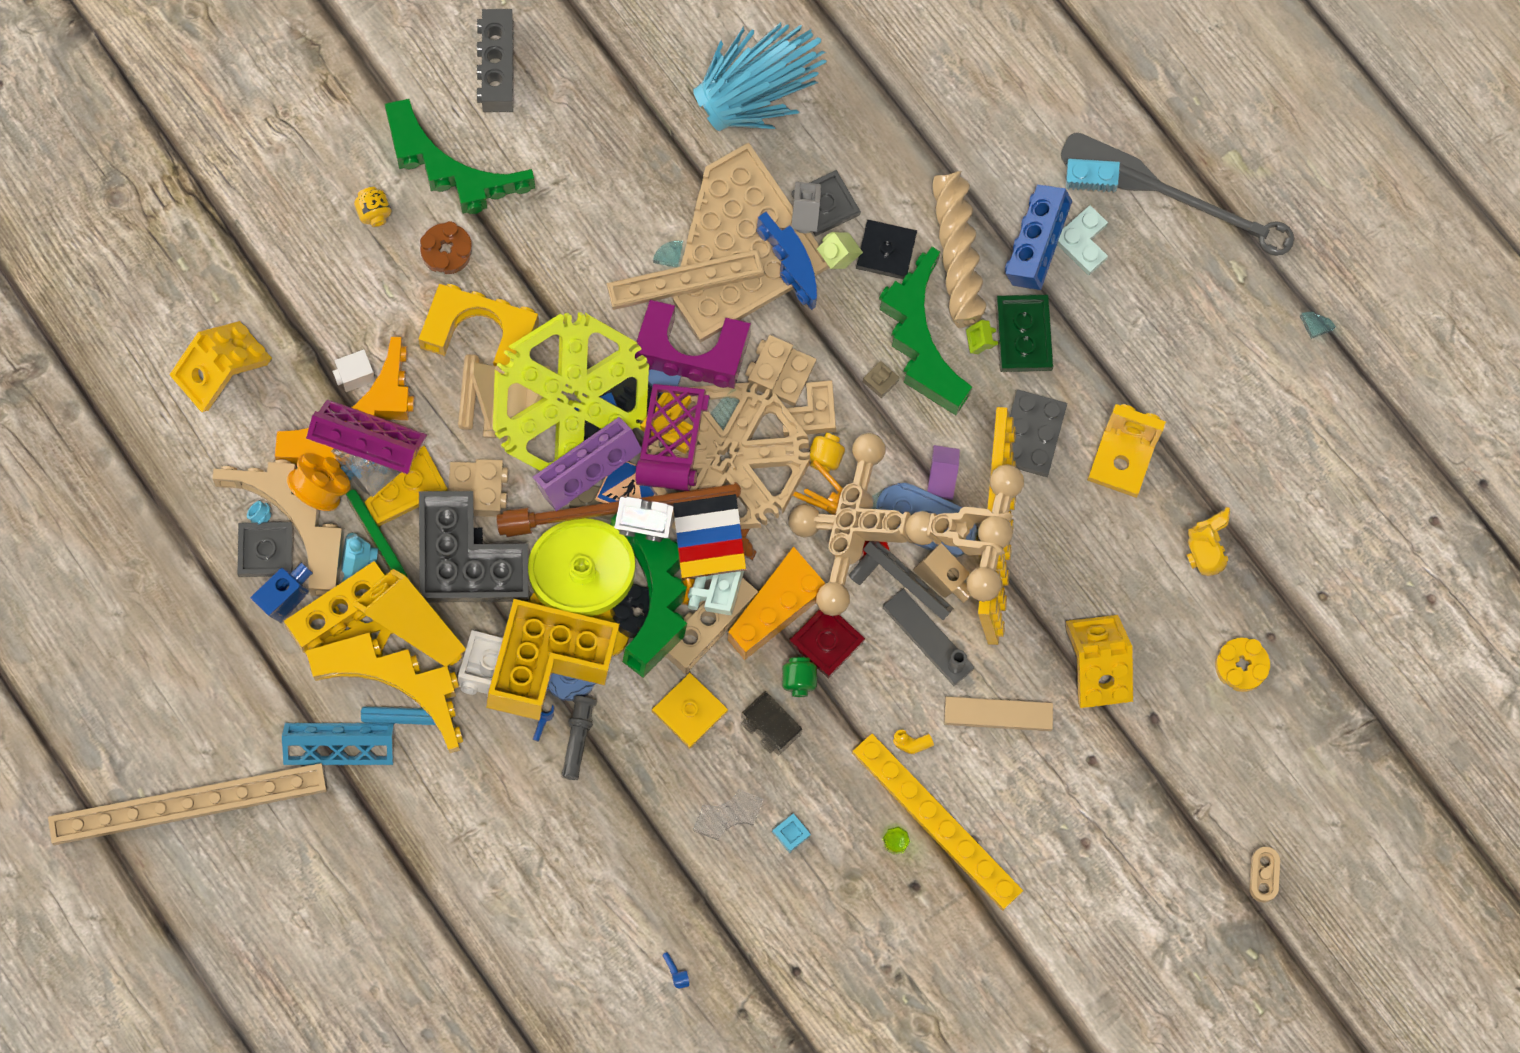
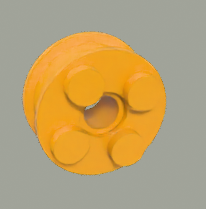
(318, 481)

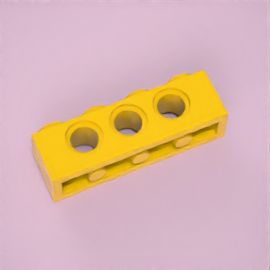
(322, 608)

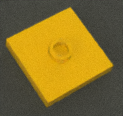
(689, 710)

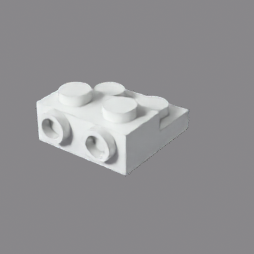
(479, 663)

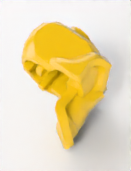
(1205, 545)

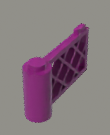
(663, 470)

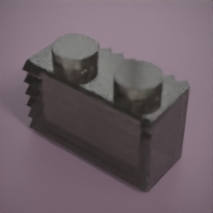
(771, 724)

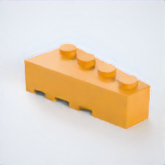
(778, 603)

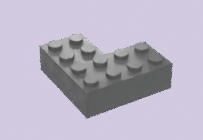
(456, 567)

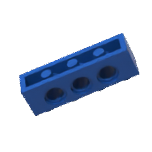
(1032, 273)

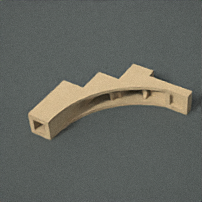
(322, 543)

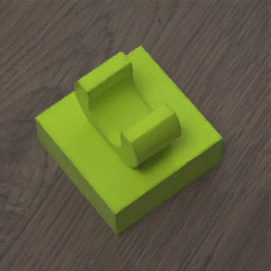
(980, 337)

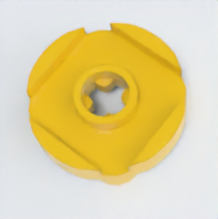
(1234, 676)

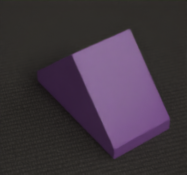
(943, 471)

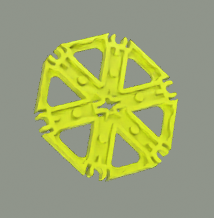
(571, 371)

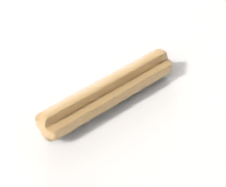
(468, 395)

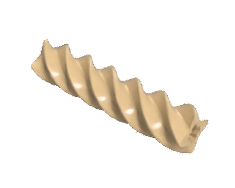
(958, 256)

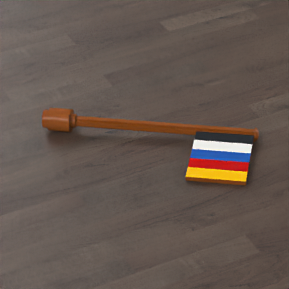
(704, 522)

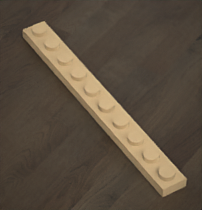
(187, 804)

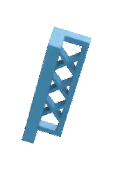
(338, 735)

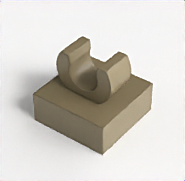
(881, 379)

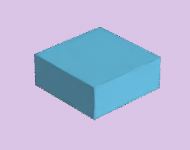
(791, 833)

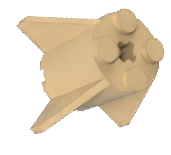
(518, 396)

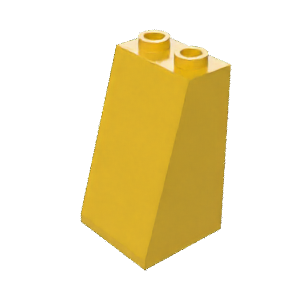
(408, 615)

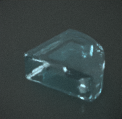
(669, 254)
(1316, 324)

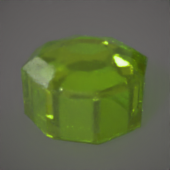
(896, 840)

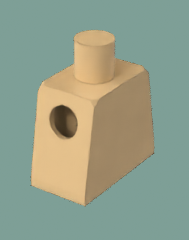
(937, 567)

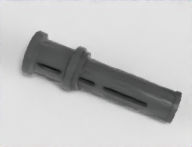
(579, 725)

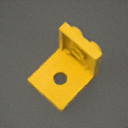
(219, 356)
(1127, 437)
(1102, 650)

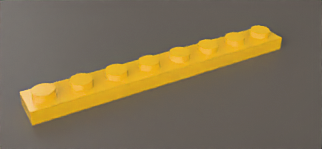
(937, 822)

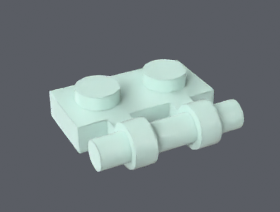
(721, 594)

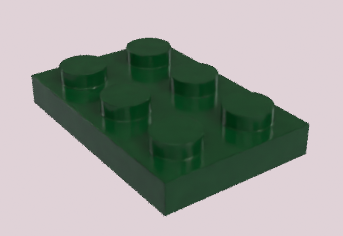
(1024, 333)

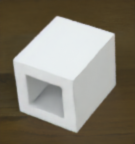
(353, 371)

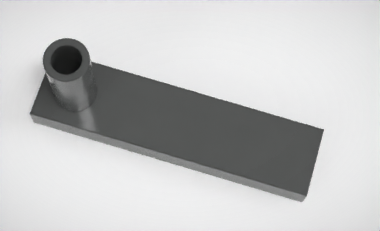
(877, 555)
(928, 637)

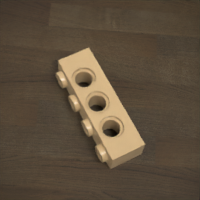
(685, 655)

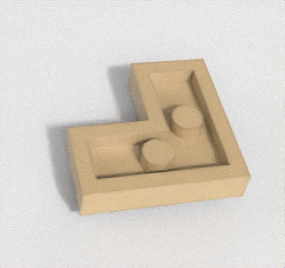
(820, 412)

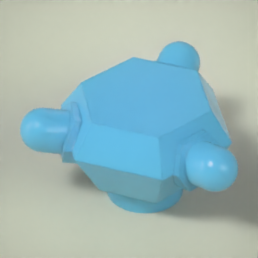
(356, 555)

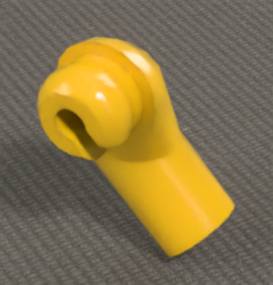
(911, 745)

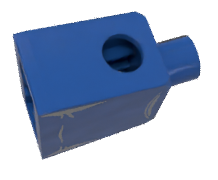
(274, 597)

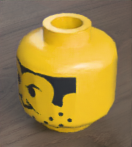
(372, 206)

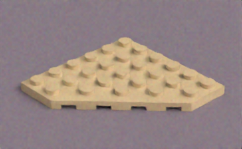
(725, 224)

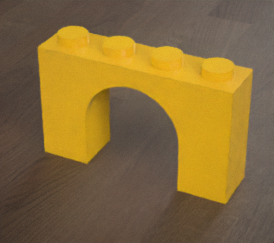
(453, 306)

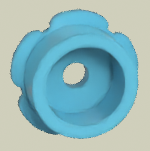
(259, 512)

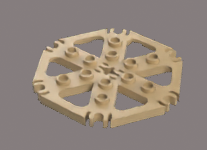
(751, 454)

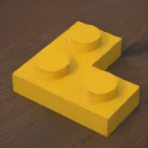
(673, 413)

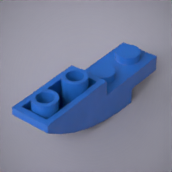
(796, 264)

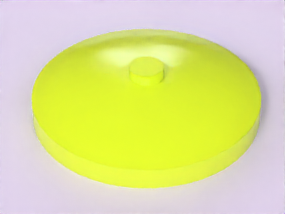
(582, 567)

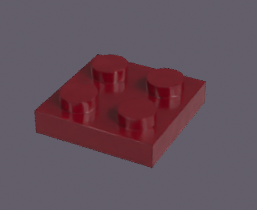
(827, 642)

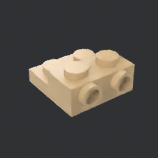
(780, 370)
(485, 481)

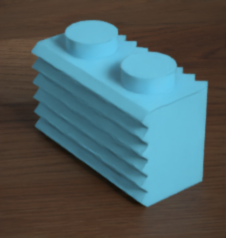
(1092, 175)

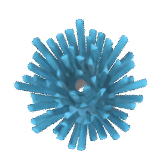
(735, 93)

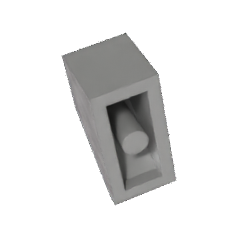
(806, 207)

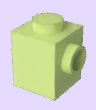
(839, 250)

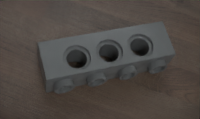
(498, 23)

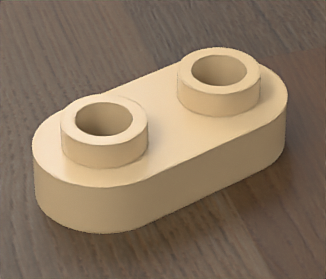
(1265, 875)

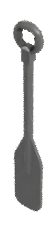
(1137, 177)

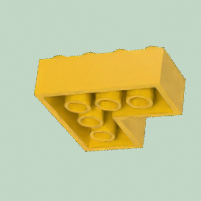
(543, 643)

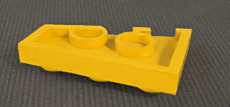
(402, 492)

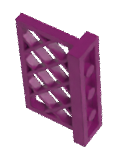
(360, 441)

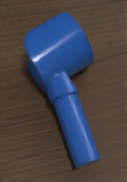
(542, 722)
(680, 979)

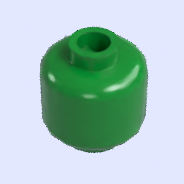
(799, 676)

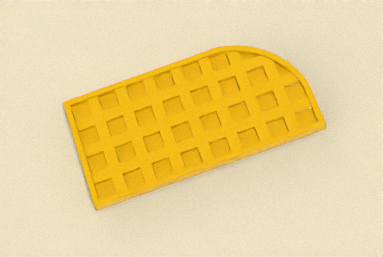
(991, 611)

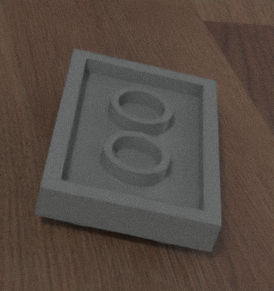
(1037, 431)

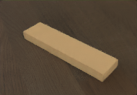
(998, 714)

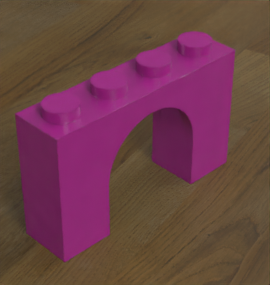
(717, 366)

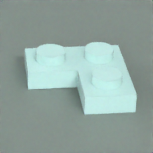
(1078, 243)

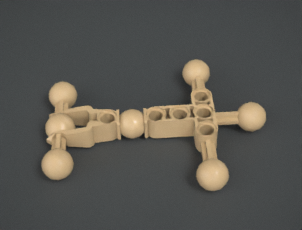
(920, 528)

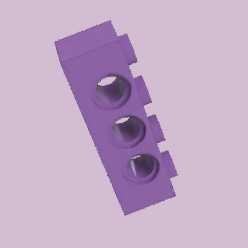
(587, 463)

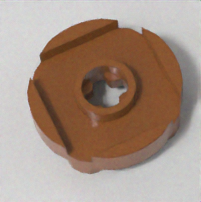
(447, 234)

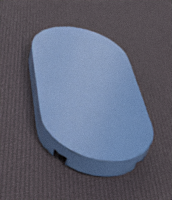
(911, 499)

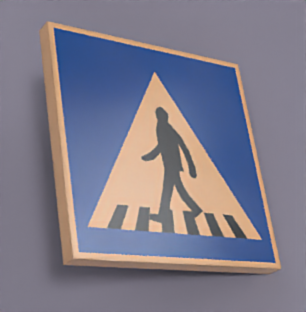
(622, 483)

